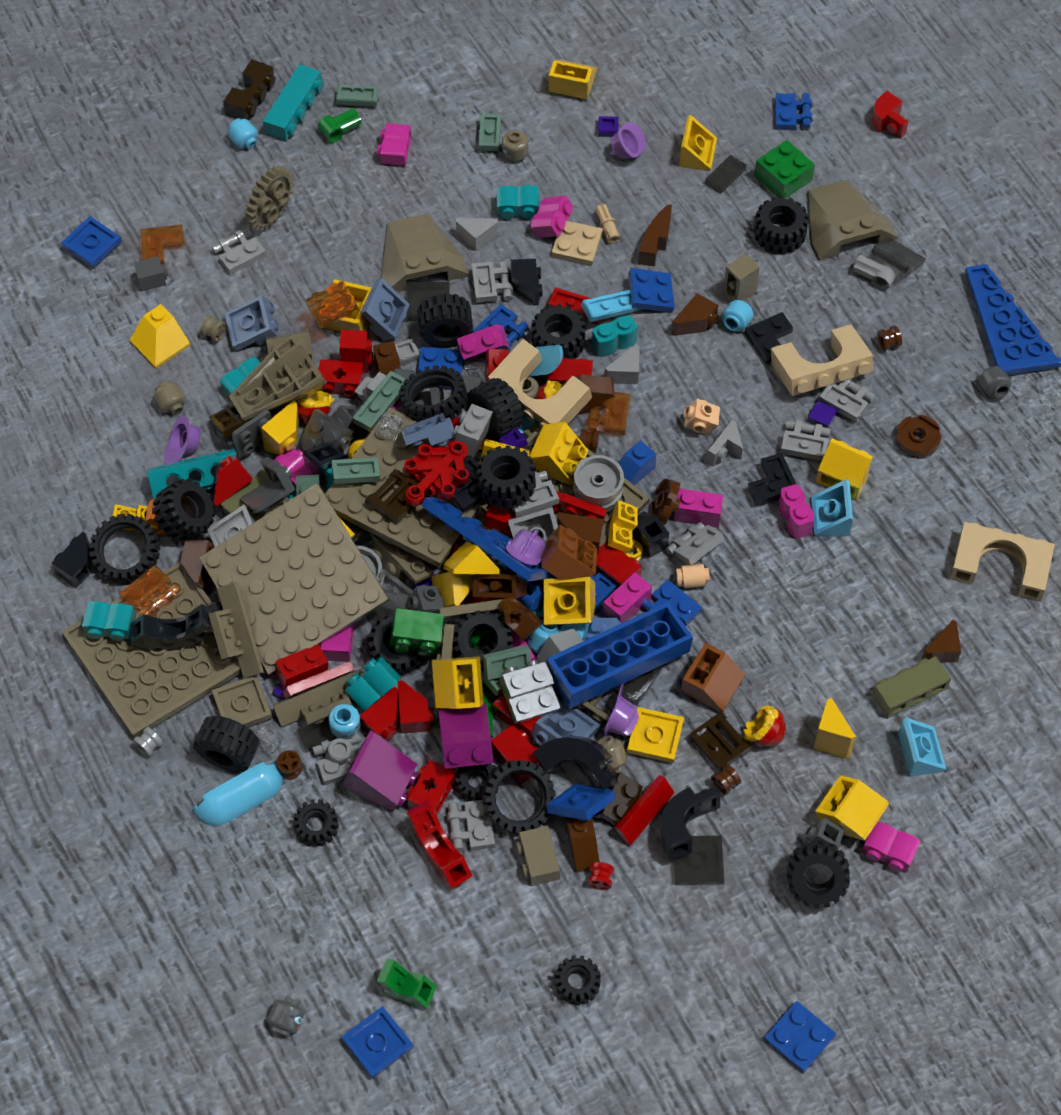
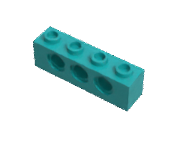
(181, 469)

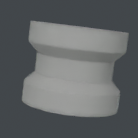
(147, 741)

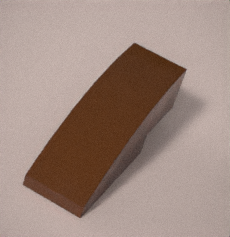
(655, 237)

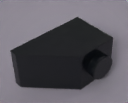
(320, 458)

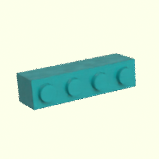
(293, 103)

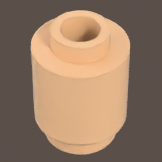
(692, 576)

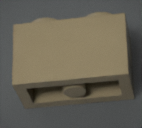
(741, 278)
(539, 856)

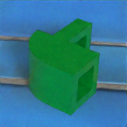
(406, 986)

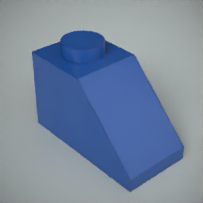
(638, 462)

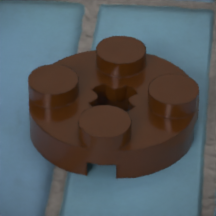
(918, 447)
(666, 500)

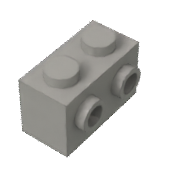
(473, 428)

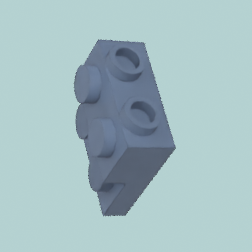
(384, 310)
(251, 322)
(435, 428)
(563, 724)

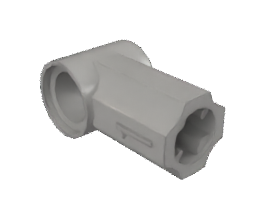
(880, 273)

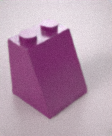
(465, 736)
(380, 773)

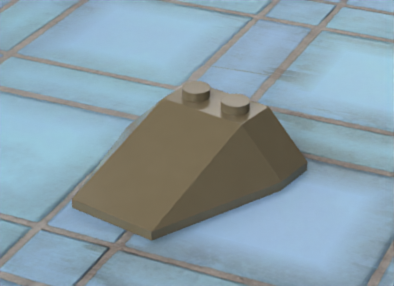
(842, 216)
(419, 249)
(279, 379)

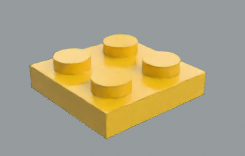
(656, 735)

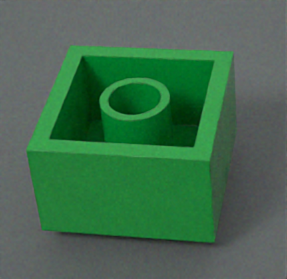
(784, 169)
(416, 631)

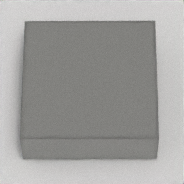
(407, 351)

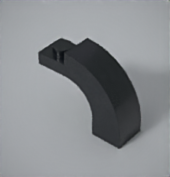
(170, 633)
(580, 748)
(679, 812)

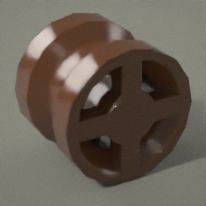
(889, 338)
(590, 439)
(287, 759)
(726, 779)

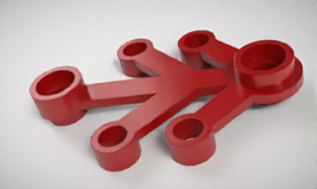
(437, 469)

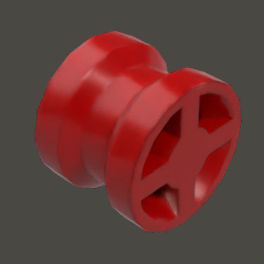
(600, 876)

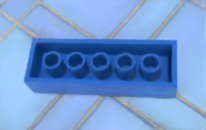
(619, 655)

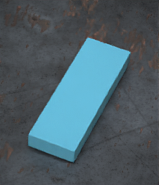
(608, 306)

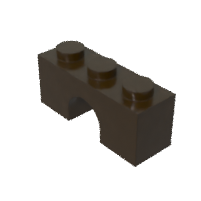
(258, 79)

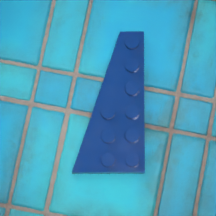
(1008, 330)
(491, 542)

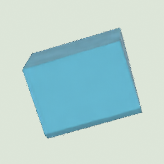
(833, 510)
(920, 748)

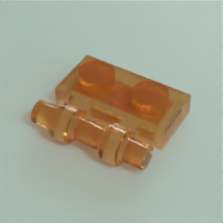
(333, 308)
(615, 417)
(147, 587)

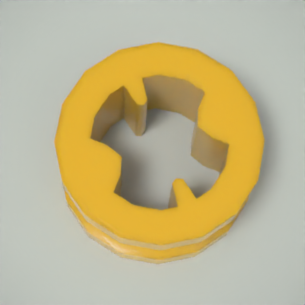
(635, 545)

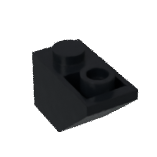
(525, 279)
(651, 533)
(75, 561)

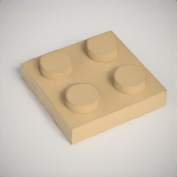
(577, 243)

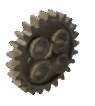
(269, 198)

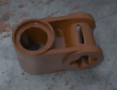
(518, 617)

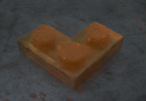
(157, 239)

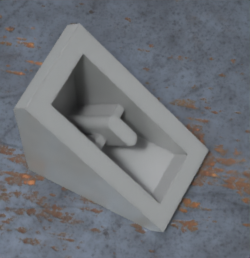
(476, 231)
(625, 368)
(558, 643)

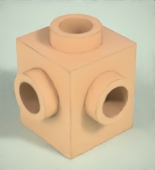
(701, 416)

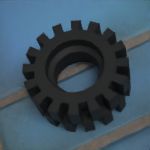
(464, 787)
(315, 809)
(577, 965)

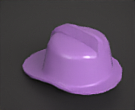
(628, 141)
(183, 440)
(527, 547)
(622, 718)

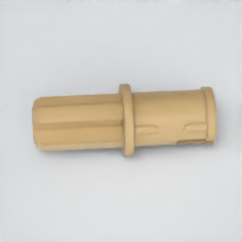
(607, 224)

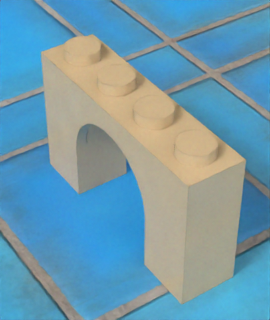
(803, 376)
(558, 408)
(1032, 554)

